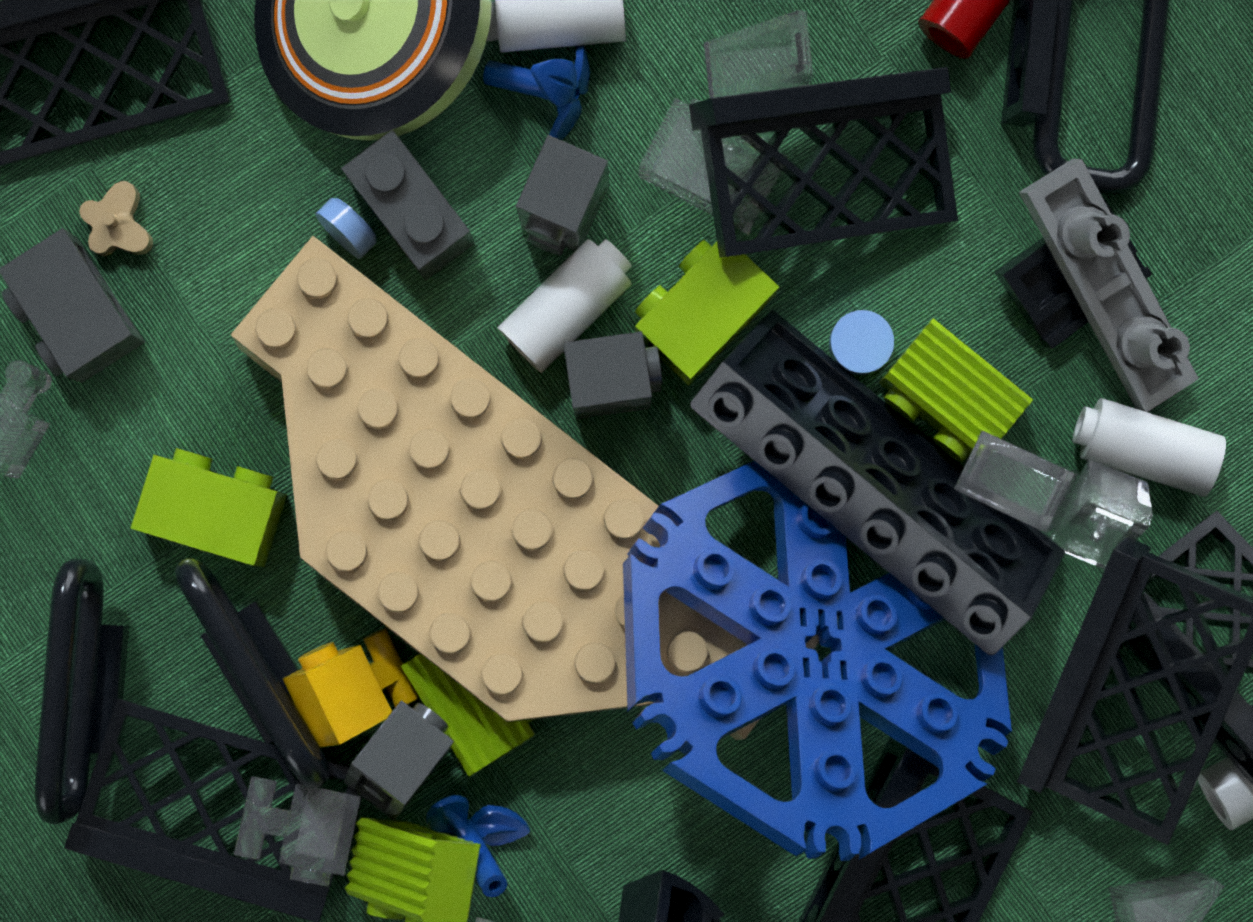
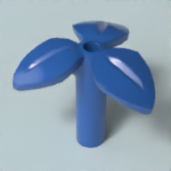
(552, 80)
(487, 826)

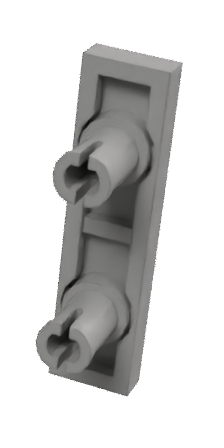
(1110, 284)

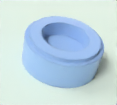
(346, 227)
(861, 342)

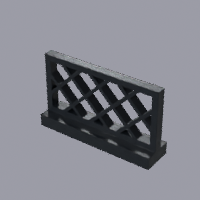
(36, 18)
(821, 105)
(1087, 673)
(1201, 681)
(894, 779)
(181, 859)

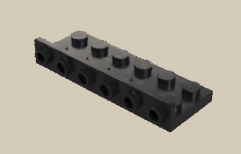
(878, 482)

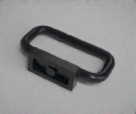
(1037, 86)
(255, 667)
(79, 688)

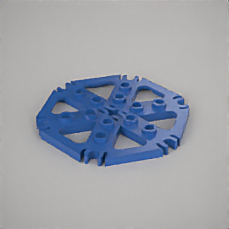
(779, 670)

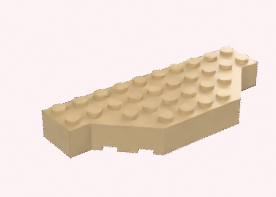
(457, 503)

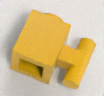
(343, 692)

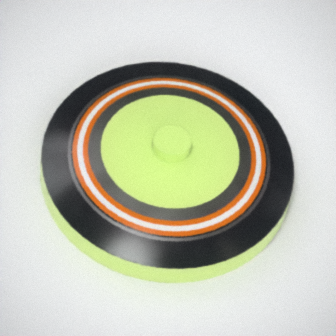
(370, 62)

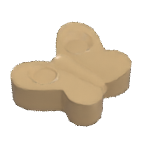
(114, 222)

